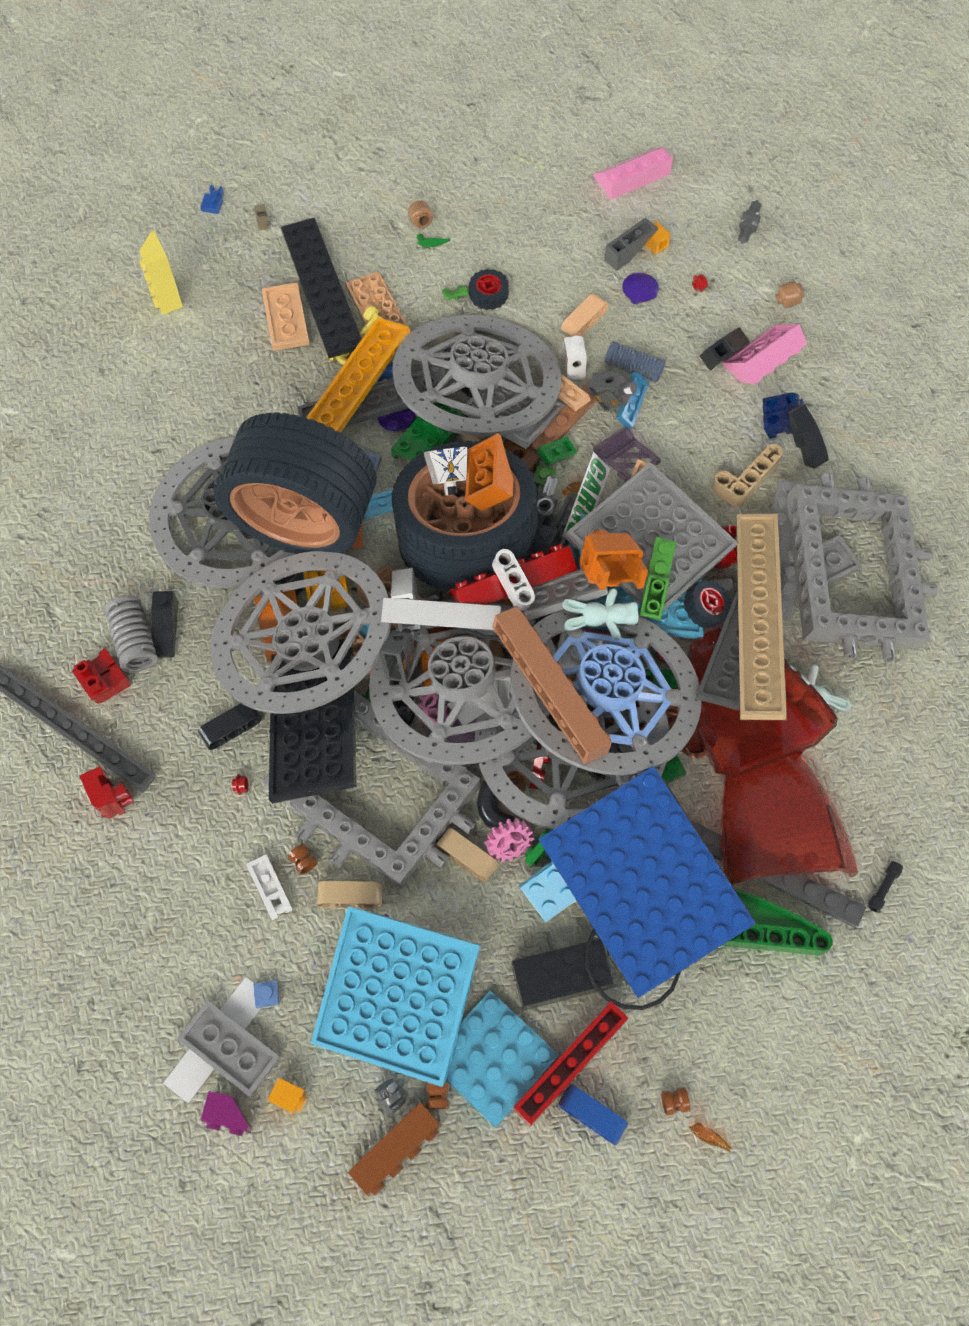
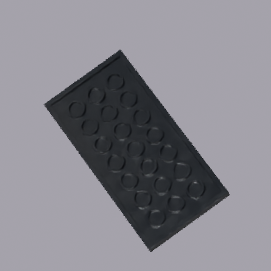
(313, 748)

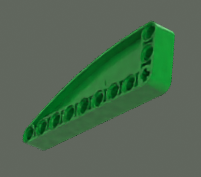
(781, 922)

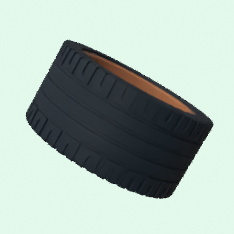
(295, 484)
(460, 537)

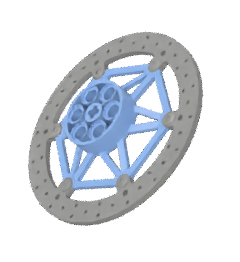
(614, 678)

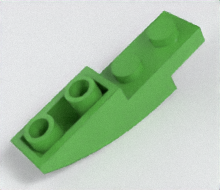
(657, 578)

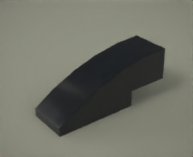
(807, 437)

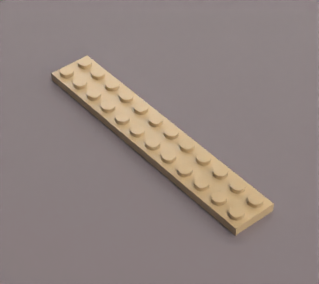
(760, 619)

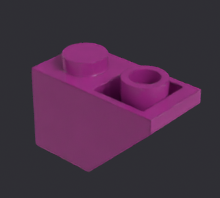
(225, 1112)

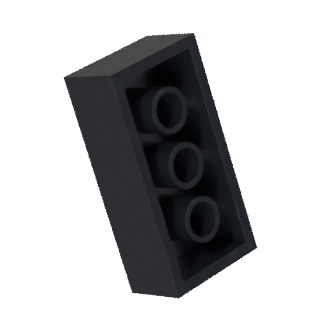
(560, 975)

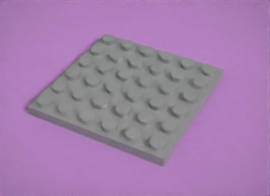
(654, 508)

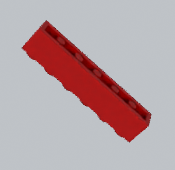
(538, 570)
(570, 1064)

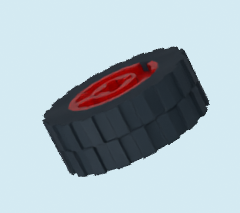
(488, 289)
(707, 604)

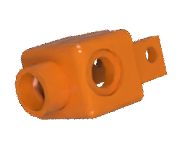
(612, 560)

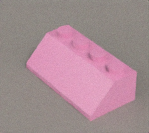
(635, 172)
(766, 353)

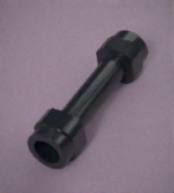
(877, 901)

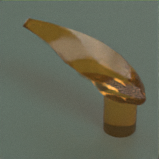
(572, 487)
(709, 1136)

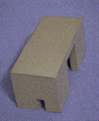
(261, 217)

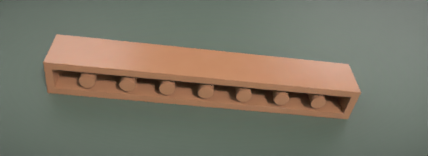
(552, 685)

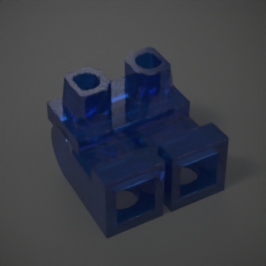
(776, 413)

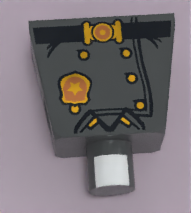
(611, 389)
(398, 655)

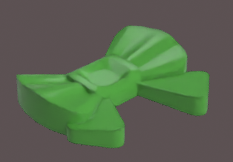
(461, 291)

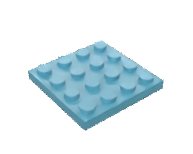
(496, 1059)

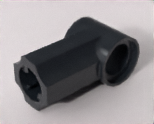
(404, 712)

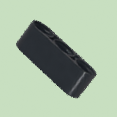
(228, 726)

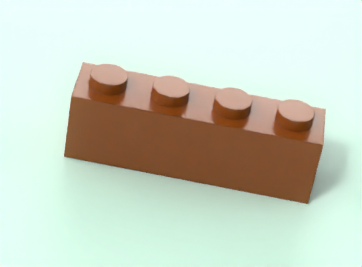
(394, 1149)

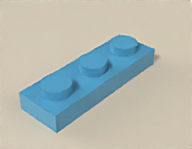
(628, 413)

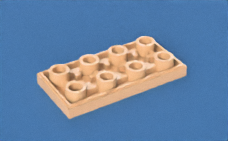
(372, 291)

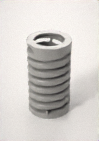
(130, 634)

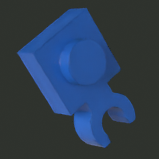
(212, 202)

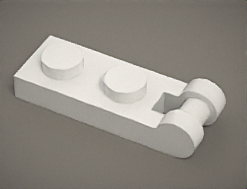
(268, 886)

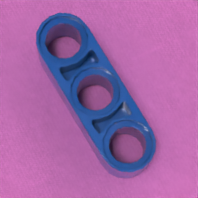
(593, 1114)

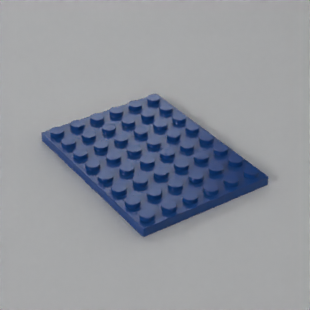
(646, 882)

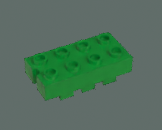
(423, 436)

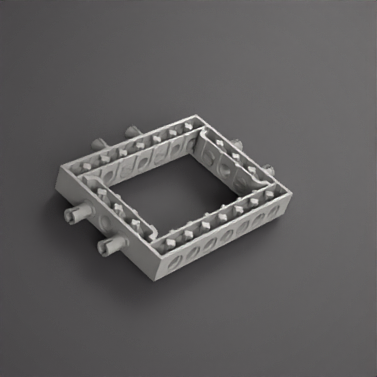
(818, 623)
(420, 844)

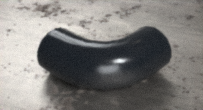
(489, 809)

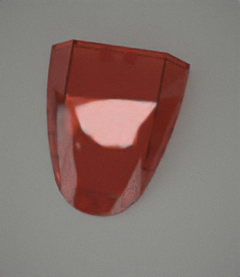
(746, 745)
(781, 824)

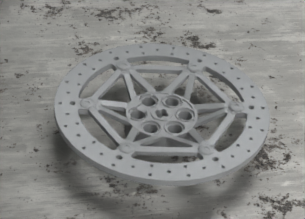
(476, 364)
(303, 637)
(461, 672)

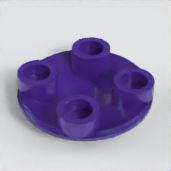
(640, 287)
(398, 420)

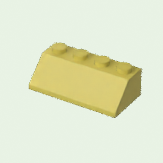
(159, 275)

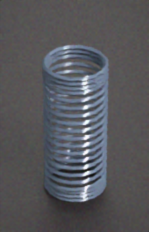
(644, 361)

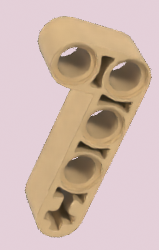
(767, 460)

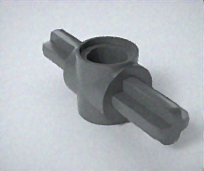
(749, 222)
(546, 494)

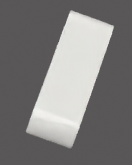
(513, 569)

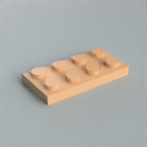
(285, 316)

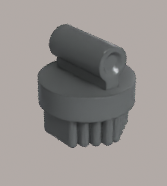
(390, 1096)

